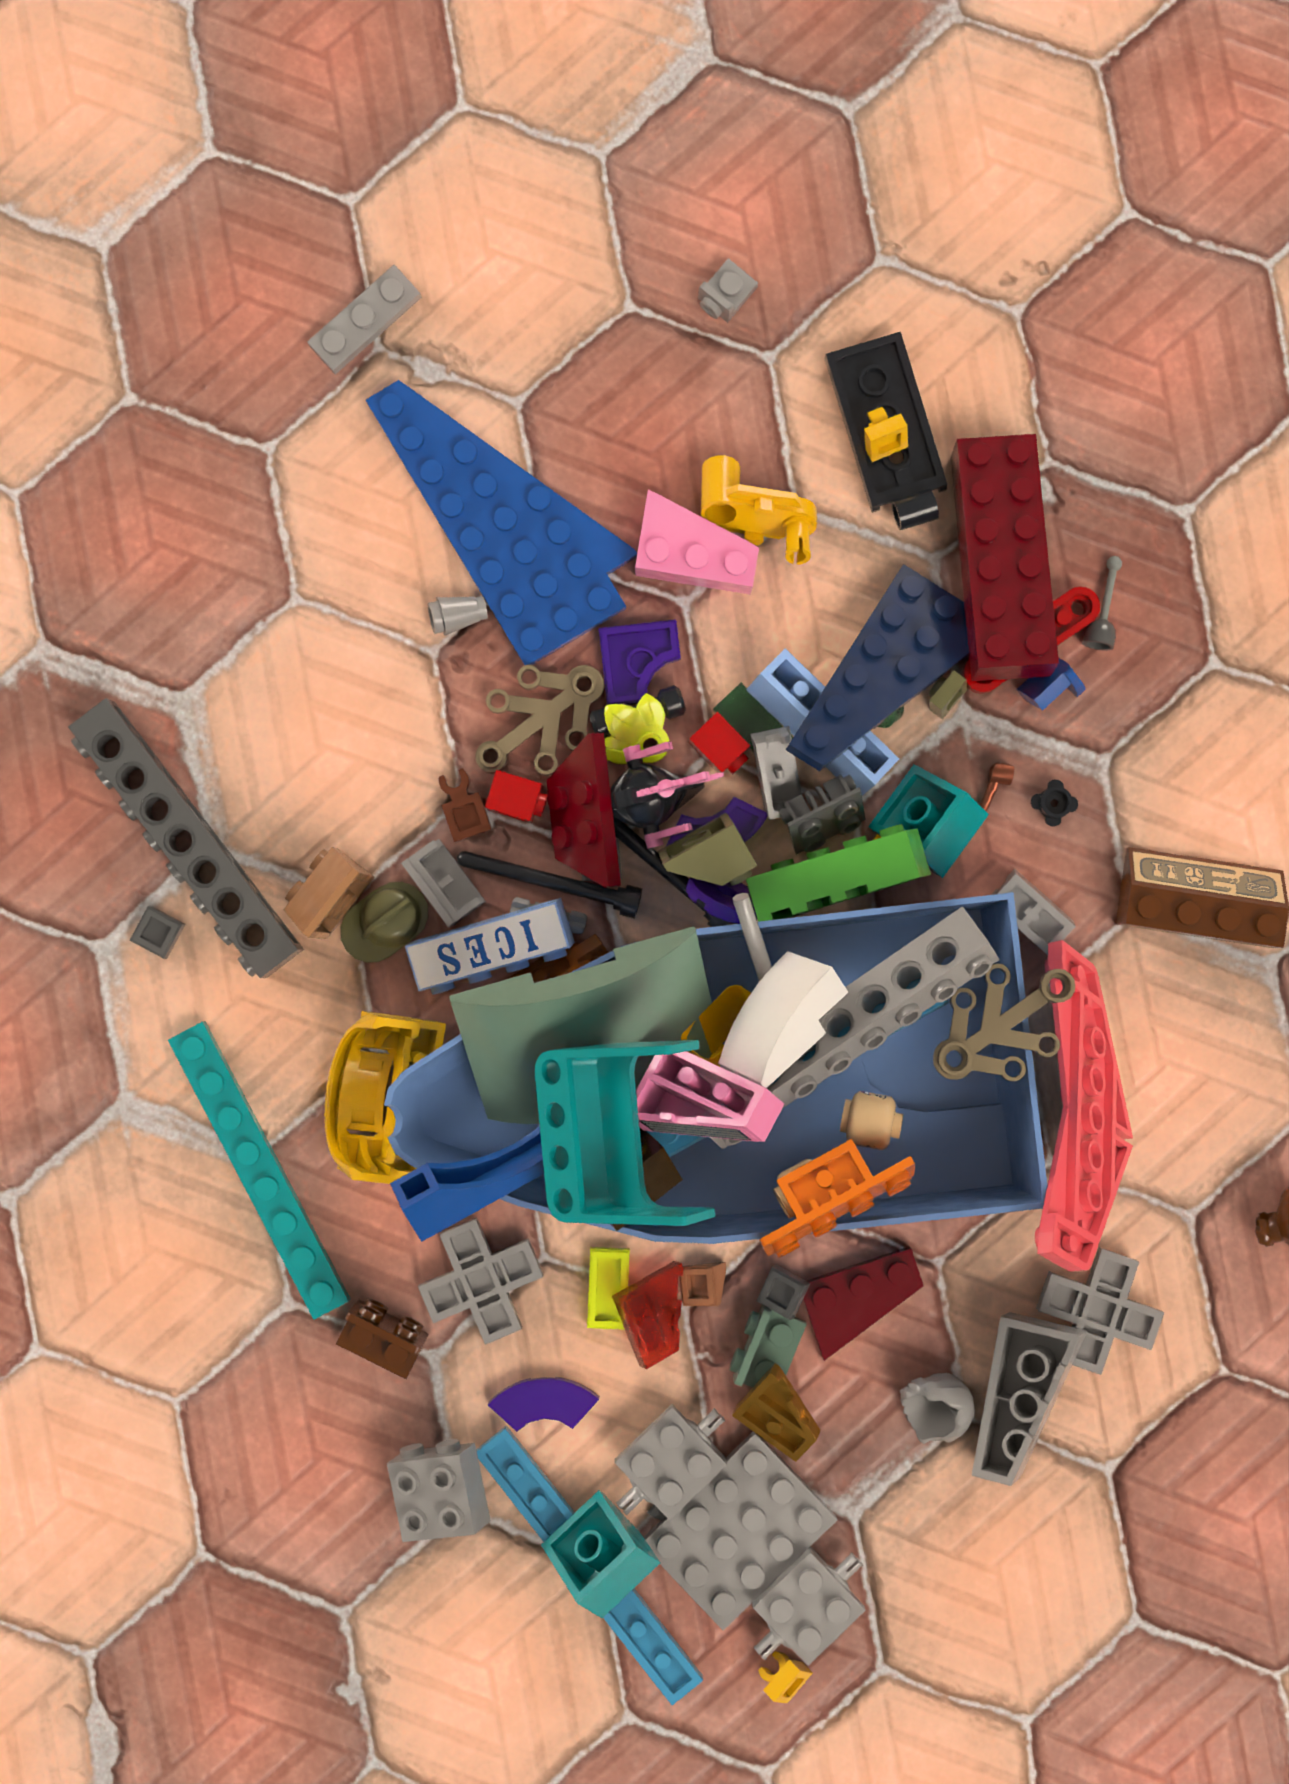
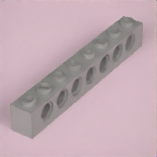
(903, 1006)

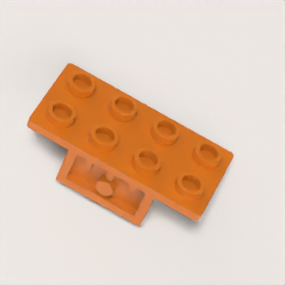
(830, 1188)

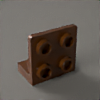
(382, 1337)

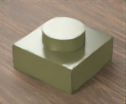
(946, 693)

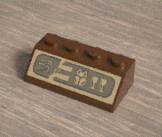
(1203, 898)

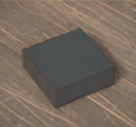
(157, 932)
(783, 1292)

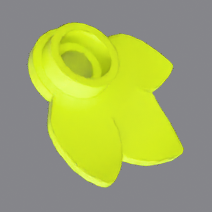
(633, 726)

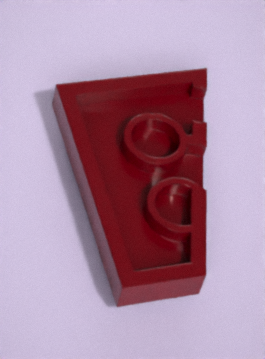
(858, 1296)

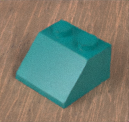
(939, 811)
(599, 1555)

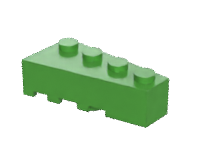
(838, 875)

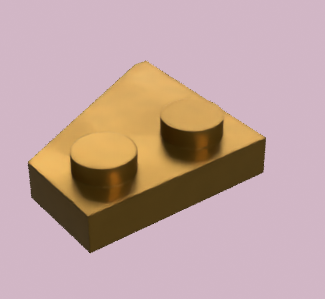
(778, 1414)

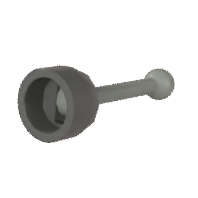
(1101, 633)

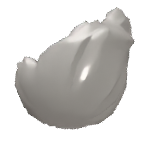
(938, 1407)

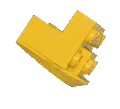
(359, 1087)

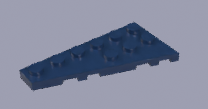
(898, 654)

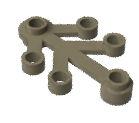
(545, 714)
(996, 1027)

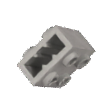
(438, 1491)

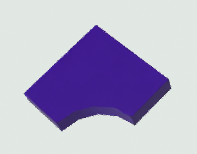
(634, 655)

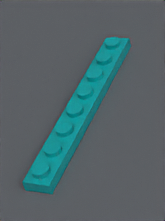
(259, 1170)

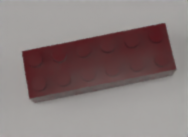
(1004, 557)

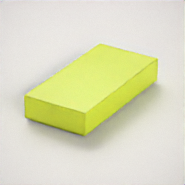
(606, 1277)

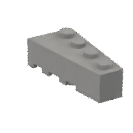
(1022, 1388)

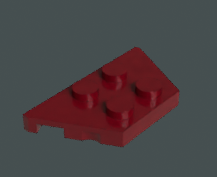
(584, 814)

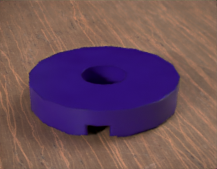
(717, 898)

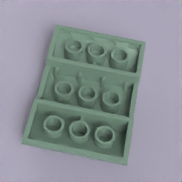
(639, 997)

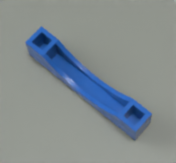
(449, 1192)

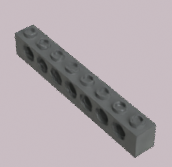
(109, 722)

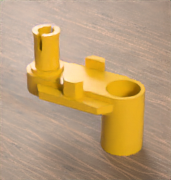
(756, 510)

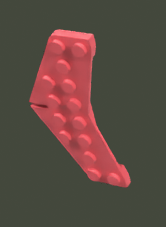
(1093, 1120)

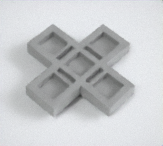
(480, 1280)
(1101, 1308)

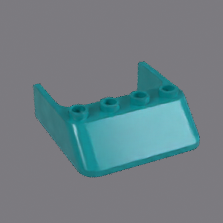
(595, 1136)

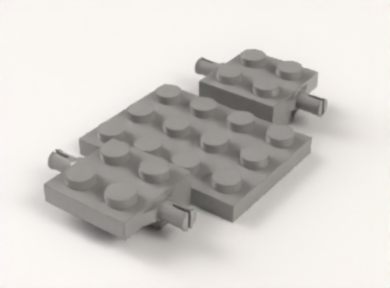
(740, 1533)

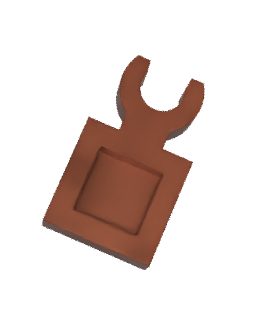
(465, 812)

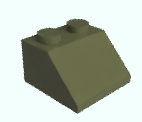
(710, 854)

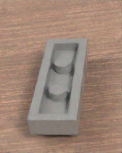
(364, 319)

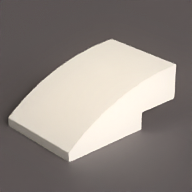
(781, 1018)

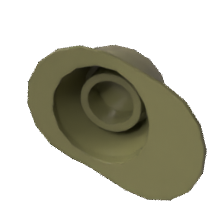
(384, 922)

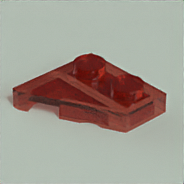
(652, 1314)

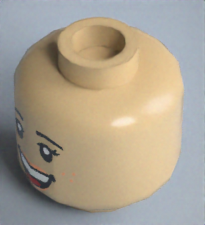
(871, 1120)

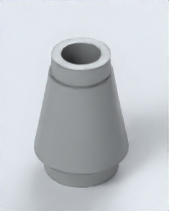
(455, 613)

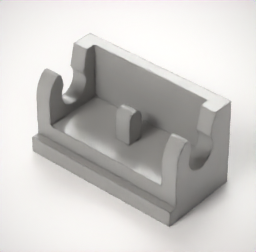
(775, 769)
(443, 882)
(1036, 913)

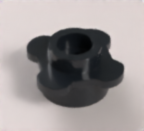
(1056, 791)

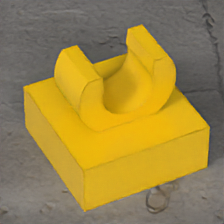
(885, 435)
(787, 1680)

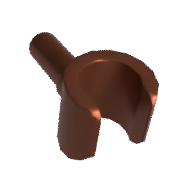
(998, 774)

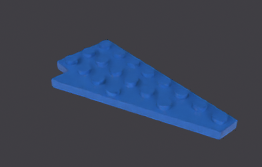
(520, 541)

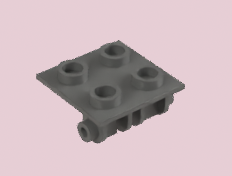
(840, 815)

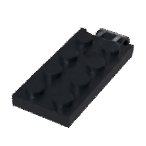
(877, 377)

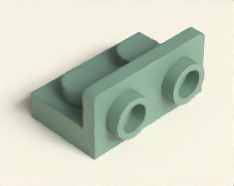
(769, 1342)

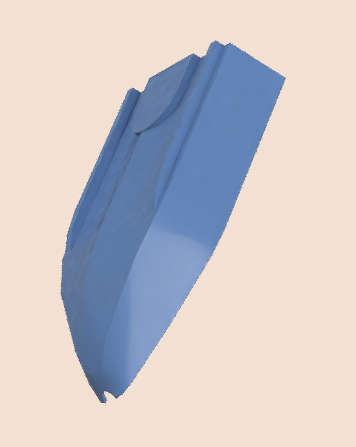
(969, 1137)

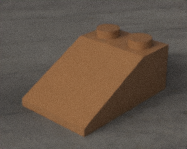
(326, 894)

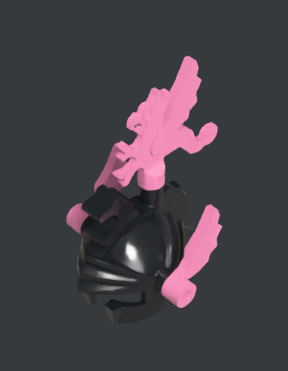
(650, 795)

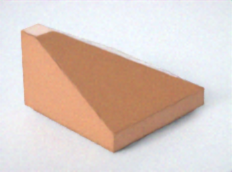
(703, 1284)

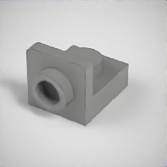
(726, 291)

